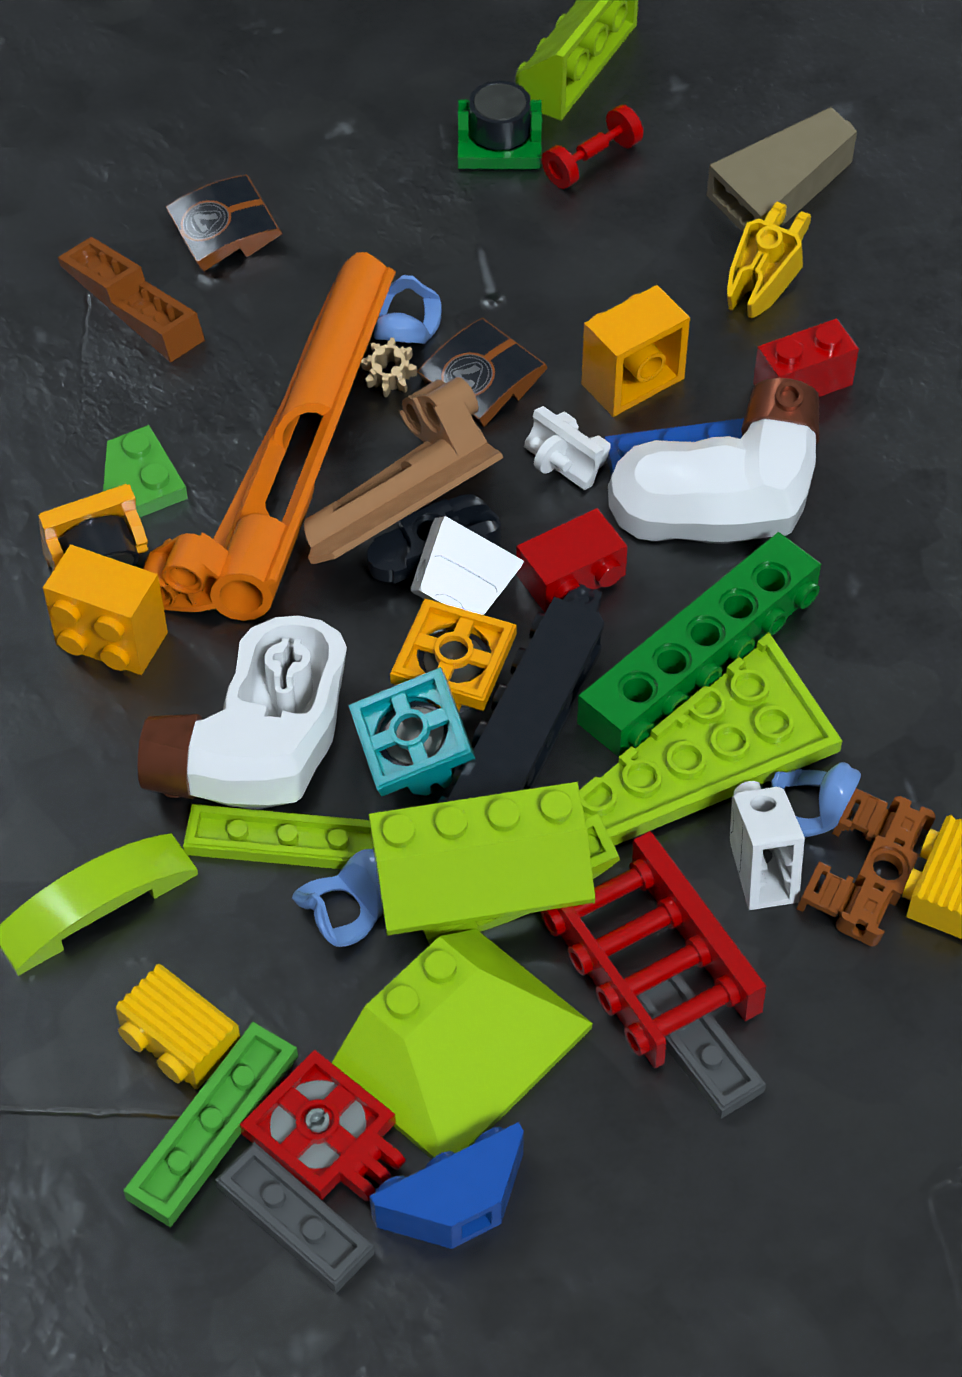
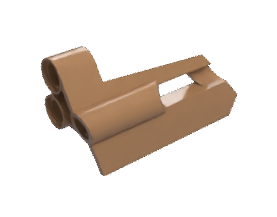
(449, 456)

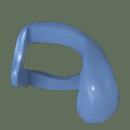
(403, 326)
(834, 795)
(359, 880)

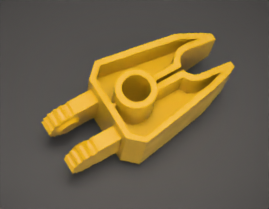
(766, 259)

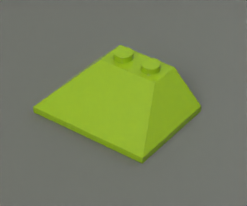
(458, 1041)

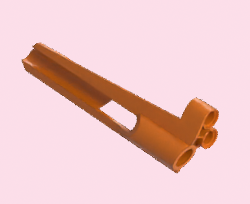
(251, 550)

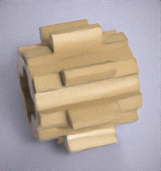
(398, 374)

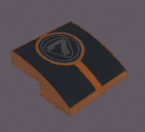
(223, 219)
(488, 363)

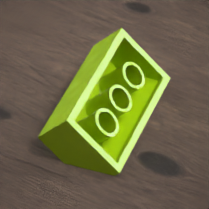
(576, 52)
(482, 858)

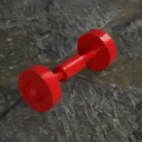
(623, 127)

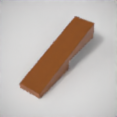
(143, 307)

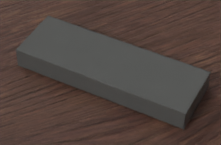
(705, 1051)
(295, 1217)

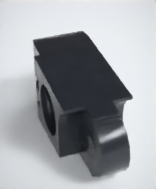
(398, 552)

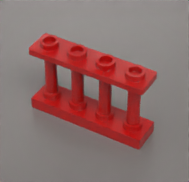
(705, 943)

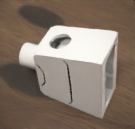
(462, 568)
(761, 822)

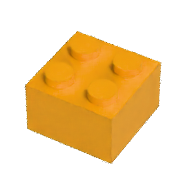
(634, 350)
(105, 610)

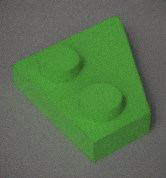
(143, 464)

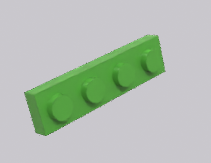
(210, 1124)

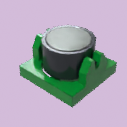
(499, 120)

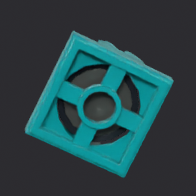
(415, 738)

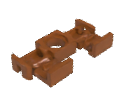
(870, 894)

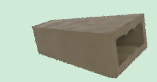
(782, 168)

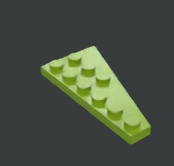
(724, 735)

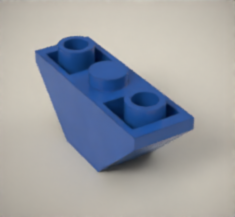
(455, 1193)

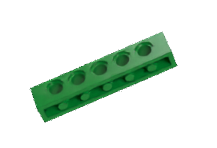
(725, 619)

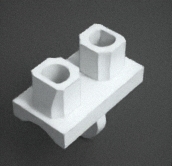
(564, 448)

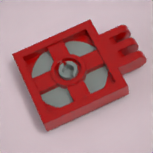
(325, 1129)

